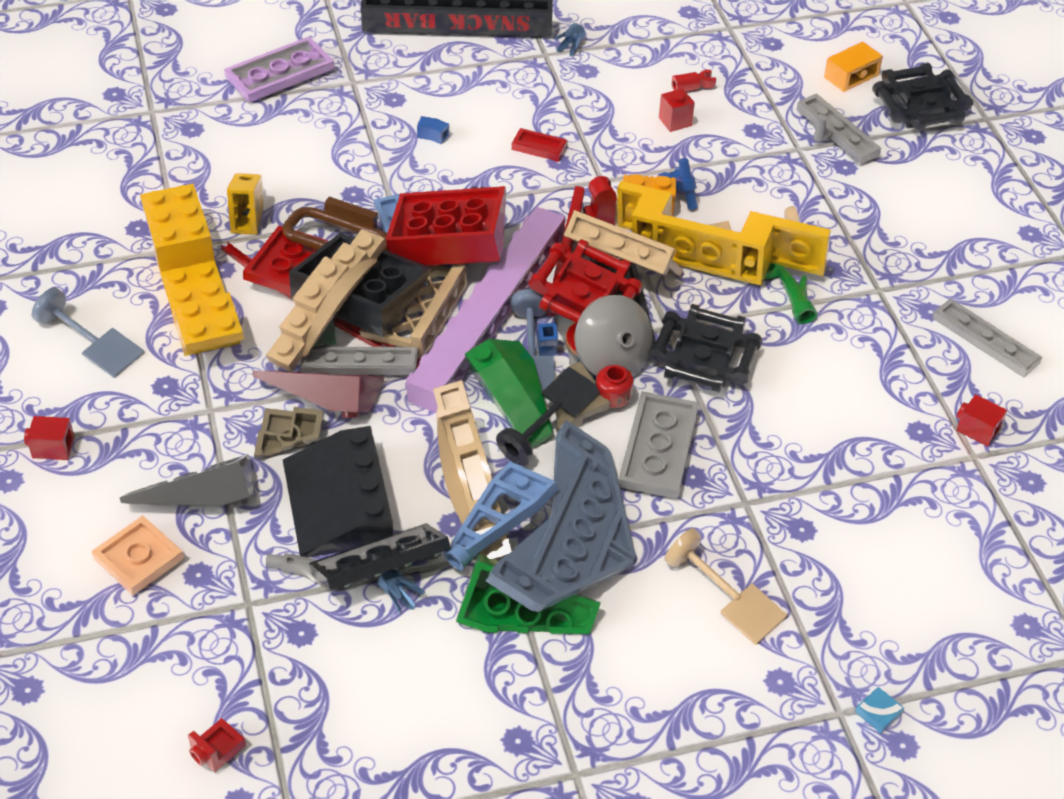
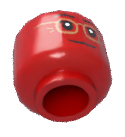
(615, 385)

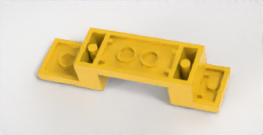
(719, 250)
(188, 270)

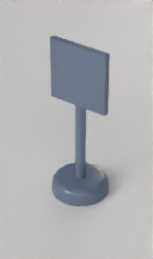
(526, 305)
(110, 352)

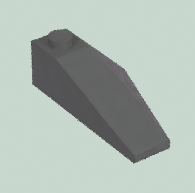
(217, 485)

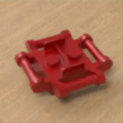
(581, 280)

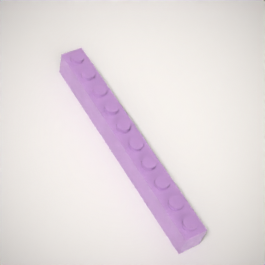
(486, 307)

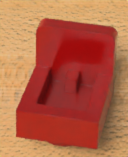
(215, 745)

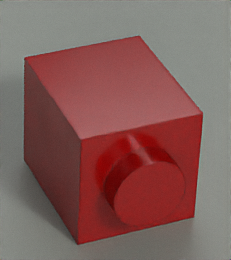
(676, 110)
(980, 419)
(49, 438)

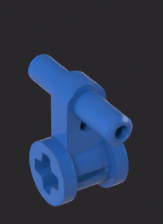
(684, 182)

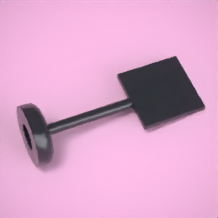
(569, 392)

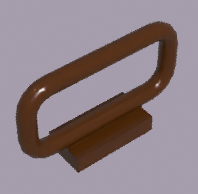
(336, 214)

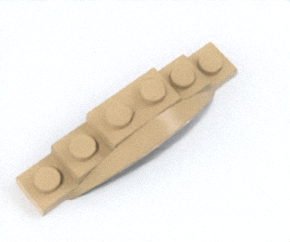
(323, 296)
(464, 460)

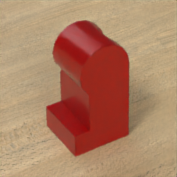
(602, 200)

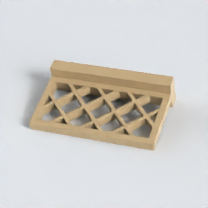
(623, 244)
(434, 310)

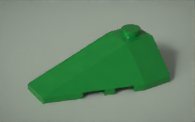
(512, 384)
(494, 611)

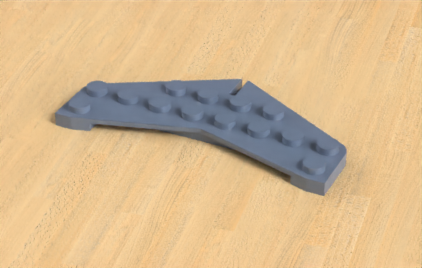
(584, 536)

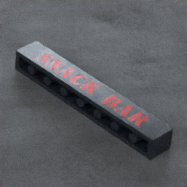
(459, 17)

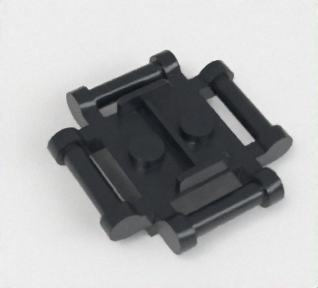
(923, 99)
(704, 351)

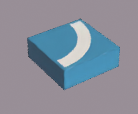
(879, 710)

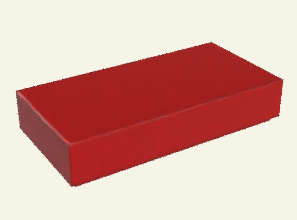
(539, 144)

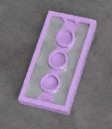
(279, 69)

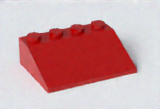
(449, 226)

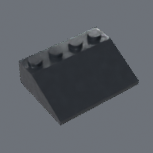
(380, 296)
(337, 493)

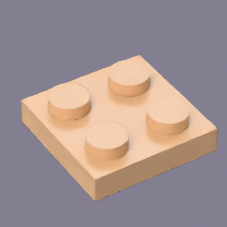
(137, 555)

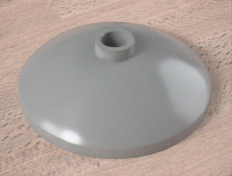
(601, 333)

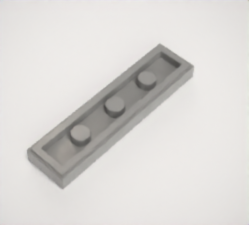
(987, 337)
(361, 360)

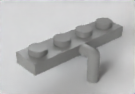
(838, 128)

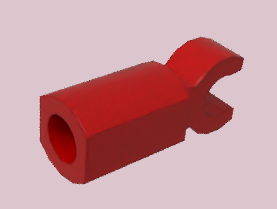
(693, 81)

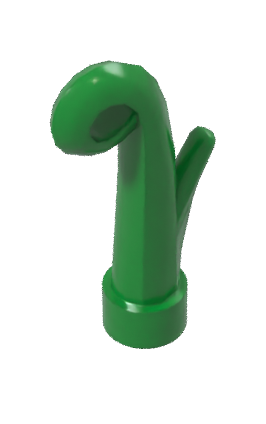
(797, 293)

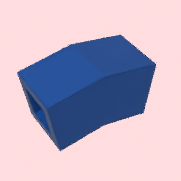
(433, 129)
(547, 339)

